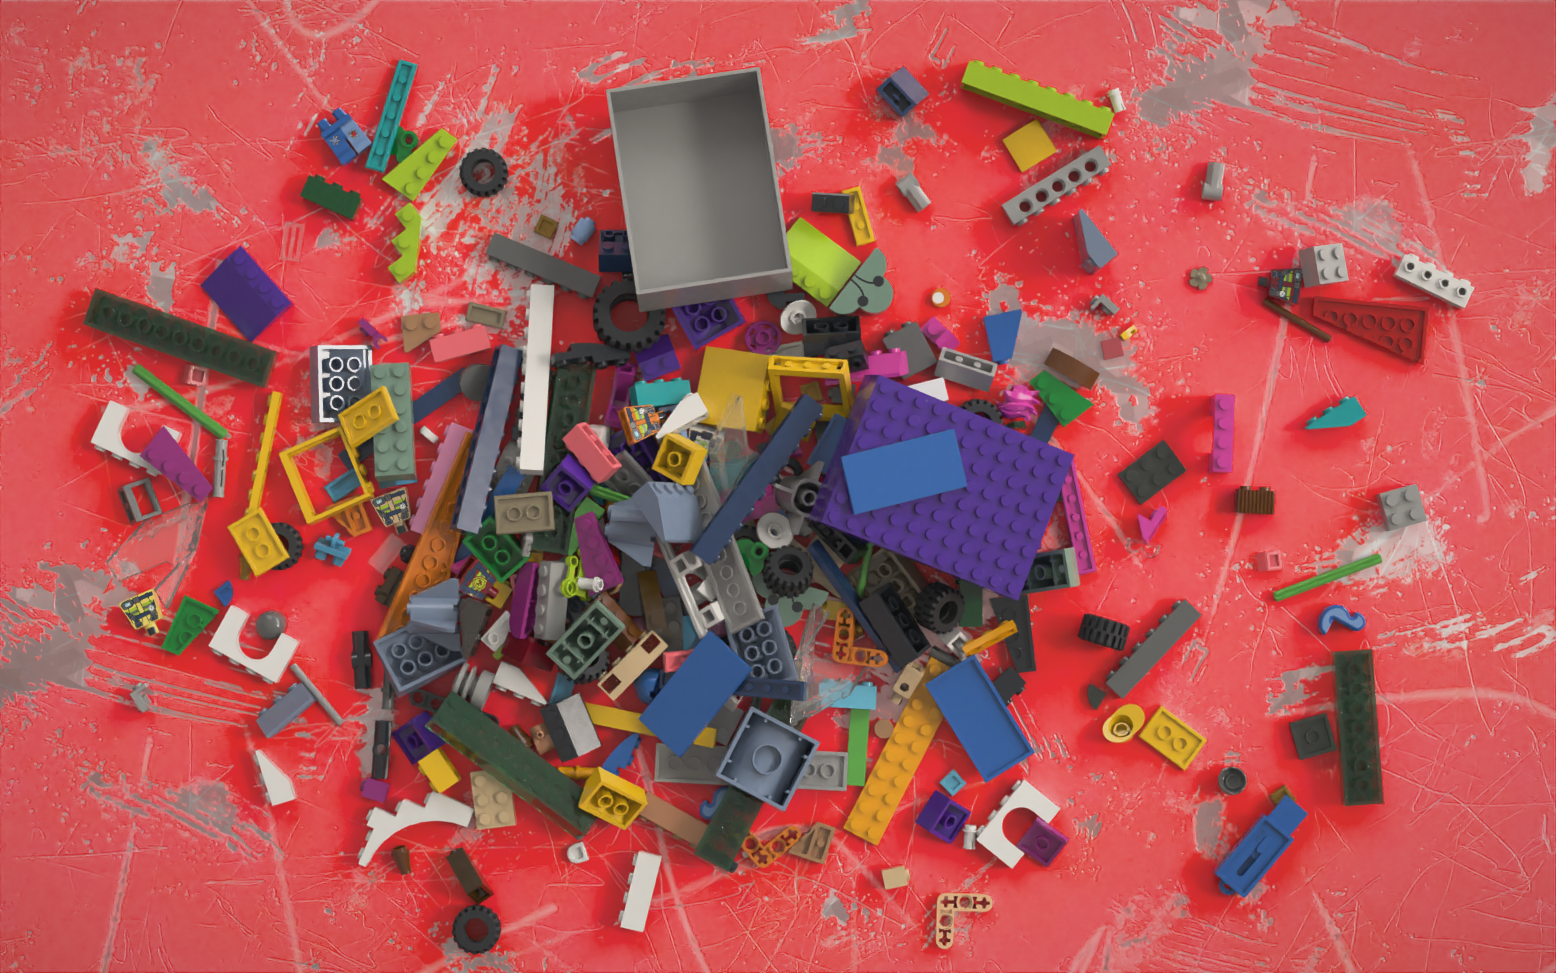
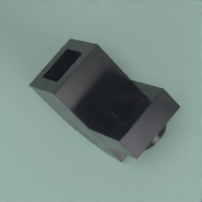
(779, 299)

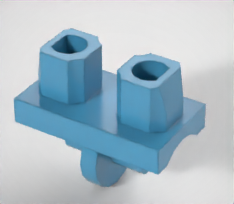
(332, 546)

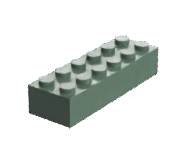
(395, 444)

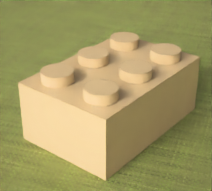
(492, 801)

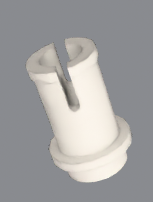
(1116, 100)
(590, 584)
(969, 836)

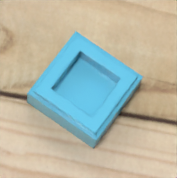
(952, 782)

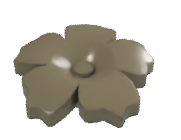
(1200, 278)

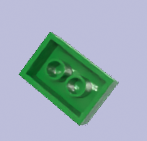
(497, 552)

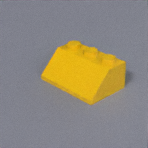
(612, 798)

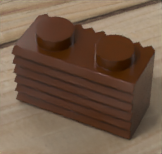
(1254, 501)

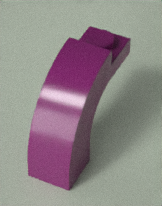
(620, 394)

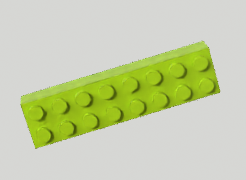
(1036, 99)

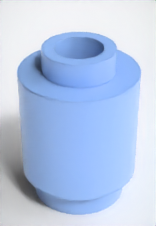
(583, 230)

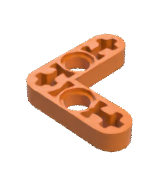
(850, 650)
(767, 849)

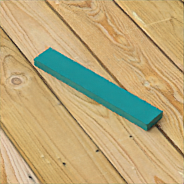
(391, 116)

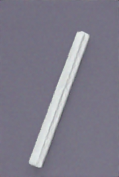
(684, 589)

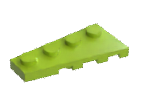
(415, 171)

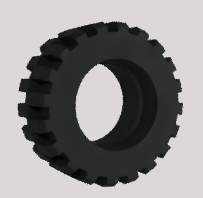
(613, 336)

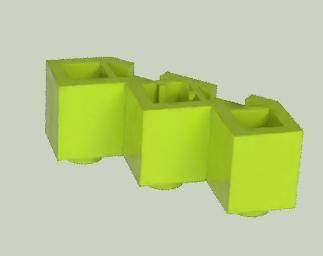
(407, 243)

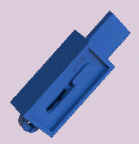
(1259, 848)

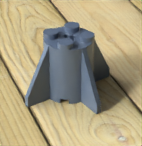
(630, 531)
(436, 614)

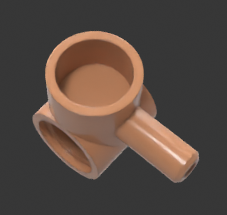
(542, 738)

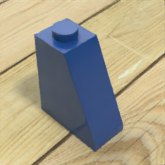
(1002, 334)

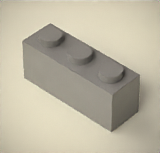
(965, 369)

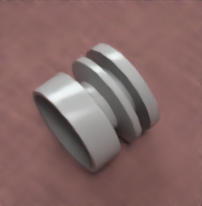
(473, 686)

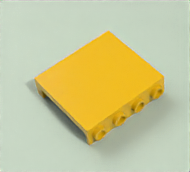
(737, 373)

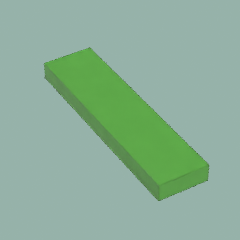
(857, 746)

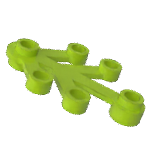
(569, 585)

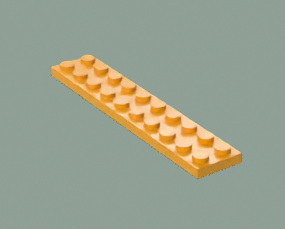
(898, 760)

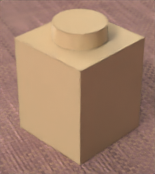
(895, 876)

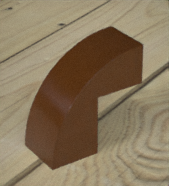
(1071, 368)

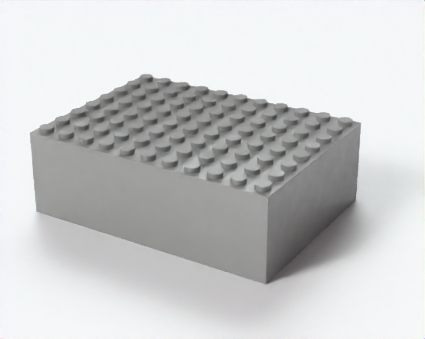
(699, 189)

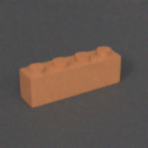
(673, 819)

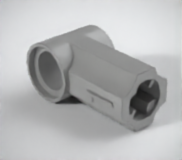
(1213, 187)
(911, 189)

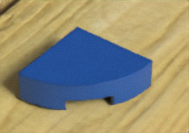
(225, 593)

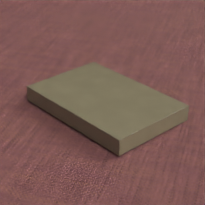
(524, 513)

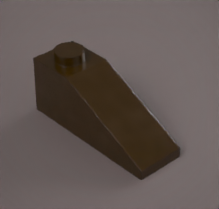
(650, 600)

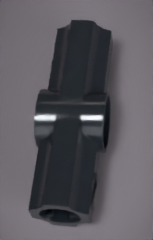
(361, 659)
(380, 762)

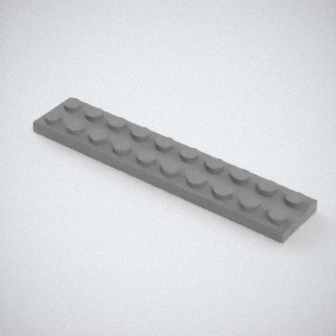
(729, 573)
(699, 763)

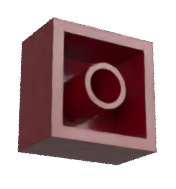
(528, 651)

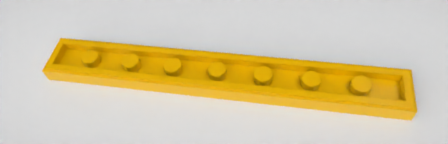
(629, 721)

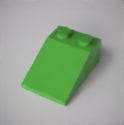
(584, 506)

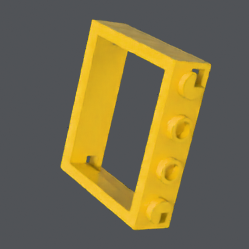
(812, 368)
(298, 485)

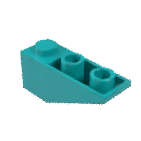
(1341, 416)

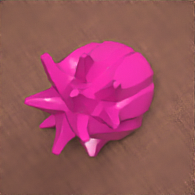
(1018, 403)

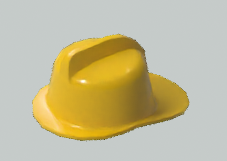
(1124, 723)

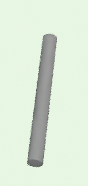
(317, 694)

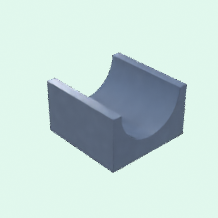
(766, 759)

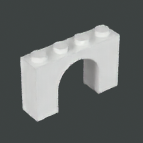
(109, 437)
(690, 564)
(227, 643)
(992, 834)

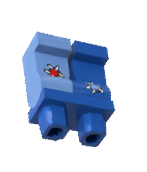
(341, 131)

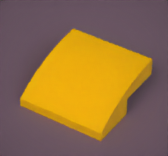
(1029, 145)

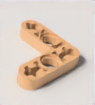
(949, 911)

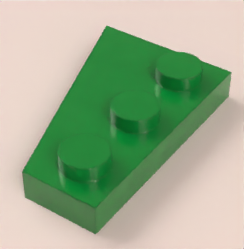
(1059, 398)
(188, 624)

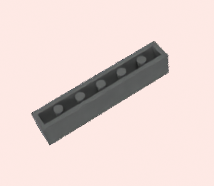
(543, 265)
(1153, 648)

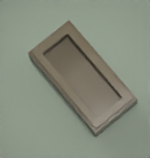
(485, 315)

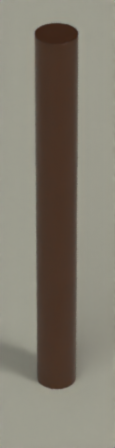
(1297, 320)

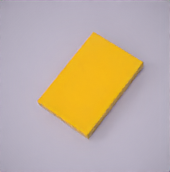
(368, 417)
(258, 542)
(1172, 737)

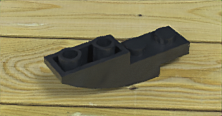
(598, 356)

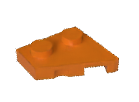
(353, 519)

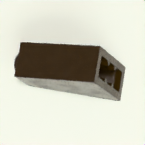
(469, 875)

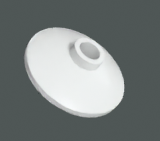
(790, 321)
(779, 525)

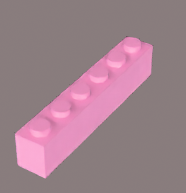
(447, 451)

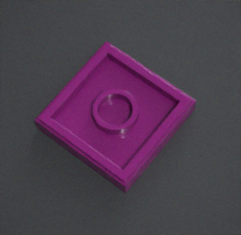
(1042, 842)

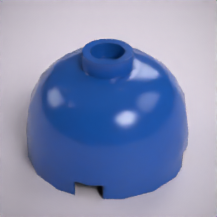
(647, 685)

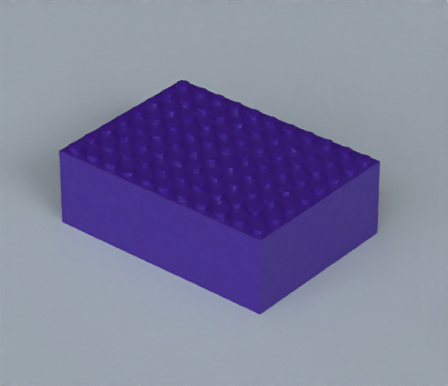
(970, 533)

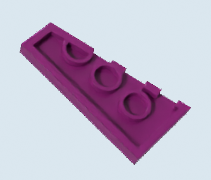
(173, 462)
(595, 552)

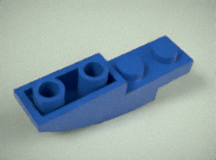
(622, 756)

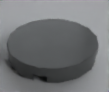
(474, 380)

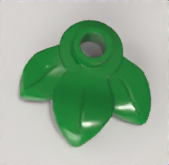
(400, 147)
(751, 559)

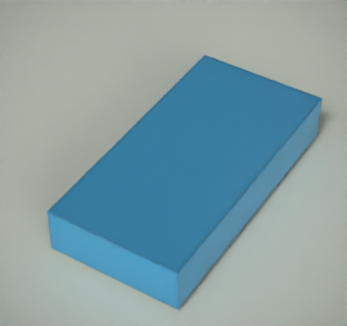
(343, 485)
(561, 689)

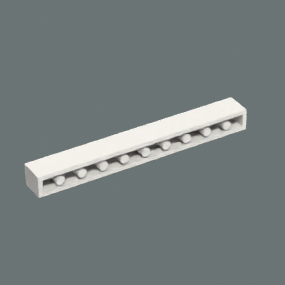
(536, 379)

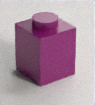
(375, 789)

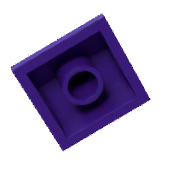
(658, 360)
(568, 483)
(417, 739)
(943, 817)

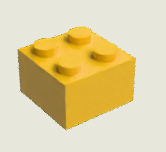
(679, 459)
(439, 770)

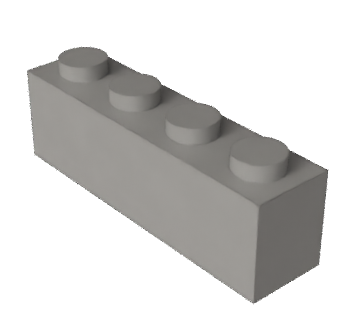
(551, 604)

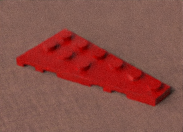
(1384, 324)

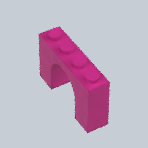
(1223, 427)

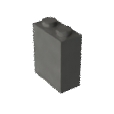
(914, 343)

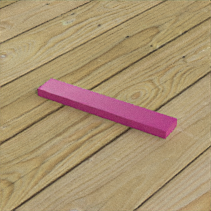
(1077, 522)

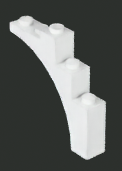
(438, 808)

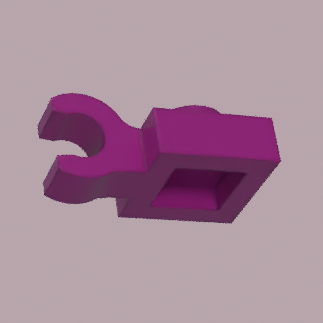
(367, 329)

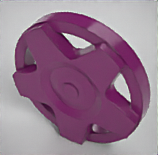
(763, 338)

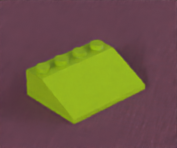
(818, 262)

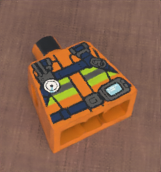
(640, 422)

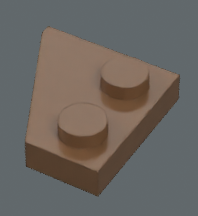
(419, 329)
(814, 843)

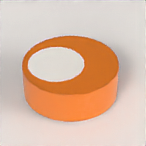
(941, 297)

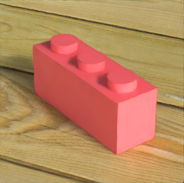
(460, 343)
(591, 452)

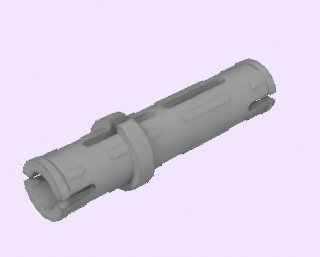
(219, 468)

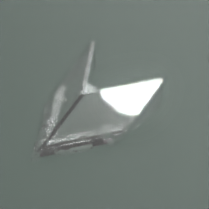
(730, 449)
(163, 540)
(824, 676)

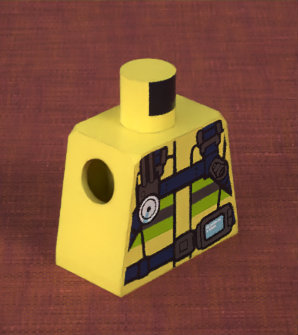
(143, 611)

